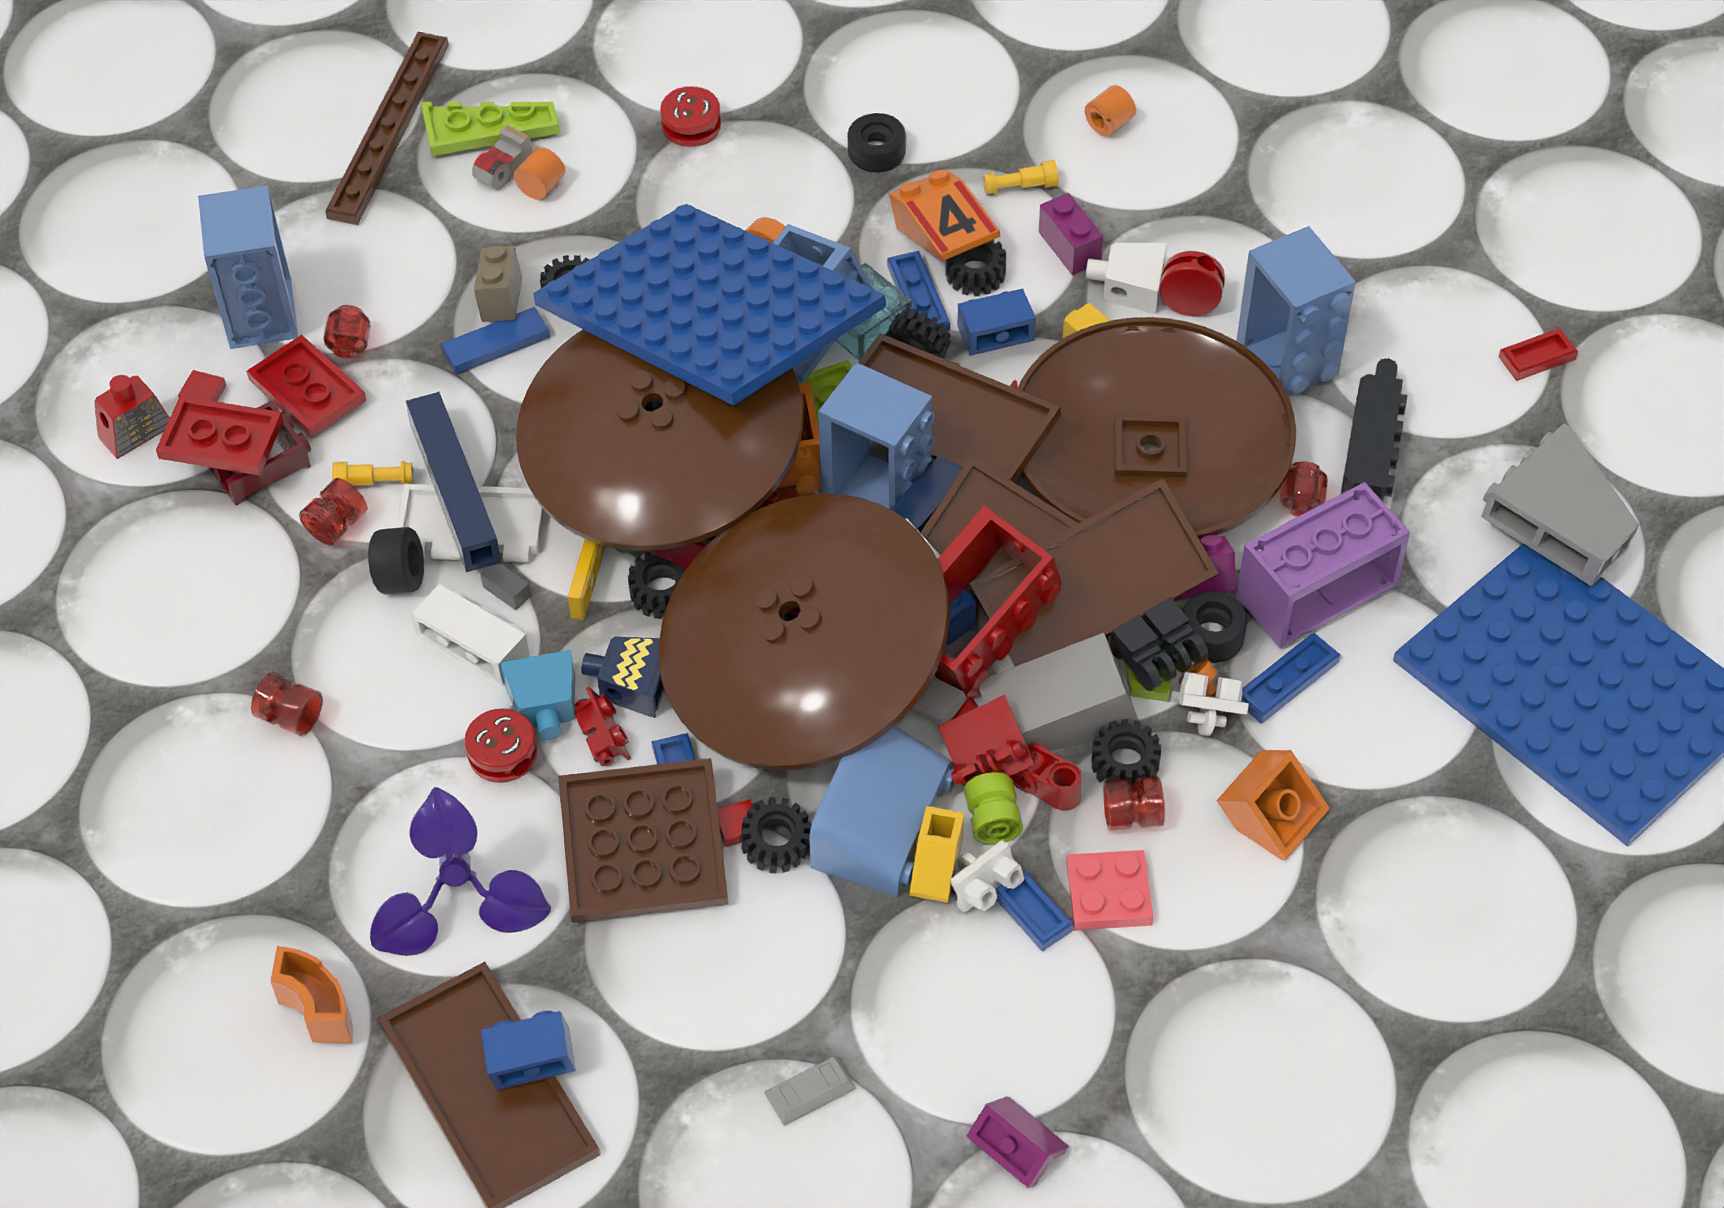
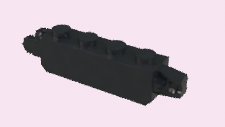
(1375, 430)

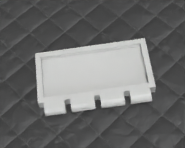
(512, 512)

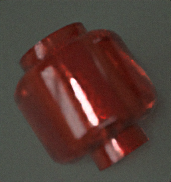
(347, 331)
(1304, 488)

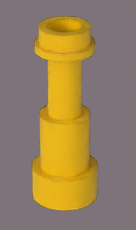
(1044, 175)
(366, 473)

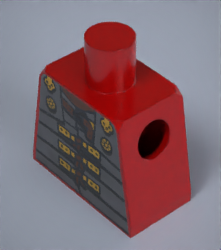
(128, 415)

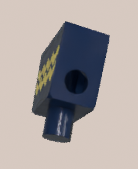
(628, 673)

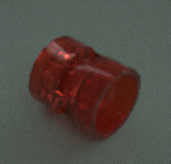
(330, 514)
(286, 704)
(1133, 803)

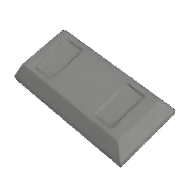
(809, 1090)

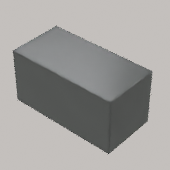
(506, 585)

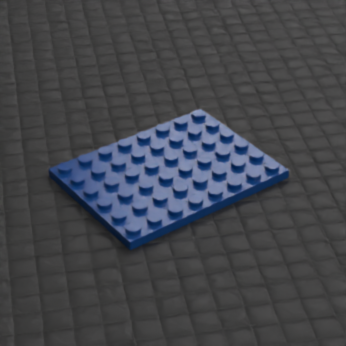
(710, 302)
(1577, 688)

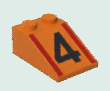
(942, 215)

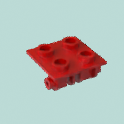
(986, 742)

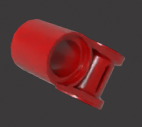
(1047, 775)

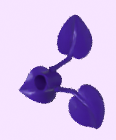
(449, 832)

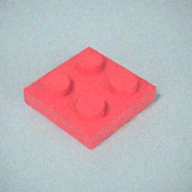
(1109, 890)

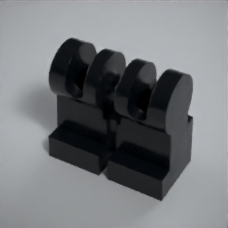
(1143, 639)

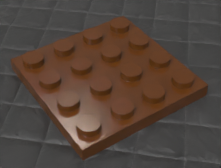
(642, 840)

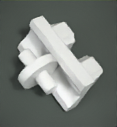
(1194, 694)
(982, 875)

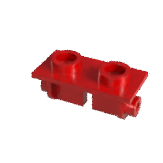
(610, 737)

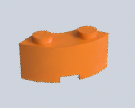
(313, 991)

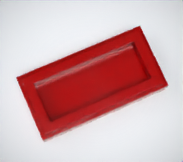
(1538, 354)

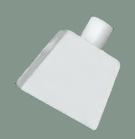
(1131, 274)

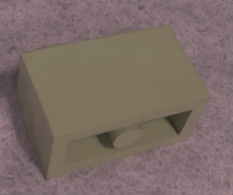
(498, 283)

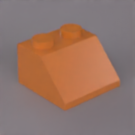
(1274, 802)

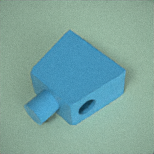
(542, 690)

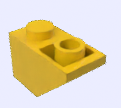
(937, 854)

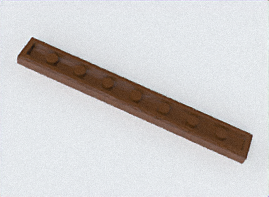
(387, 128)

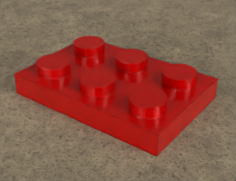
(306, 385)
(219, 435)

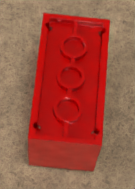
(961, 564)

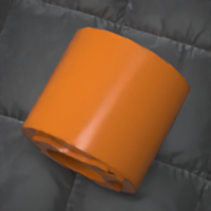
(1110, 110)
(539, 173)

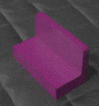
(1016, 1140)

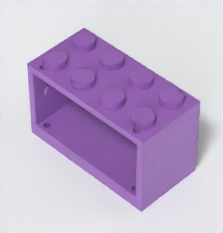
(1322, 564)

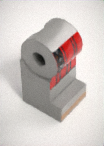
(503, 158)

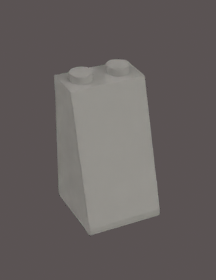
(1064, 694)

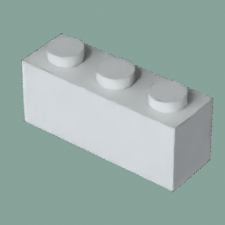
(469, 632)

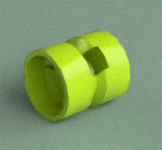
(994, 808)

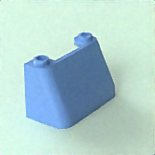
(877, 811)

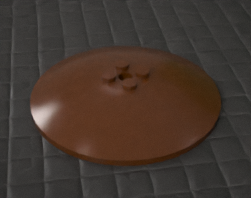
(1170, 384)
(645, 474)
(834, 674)

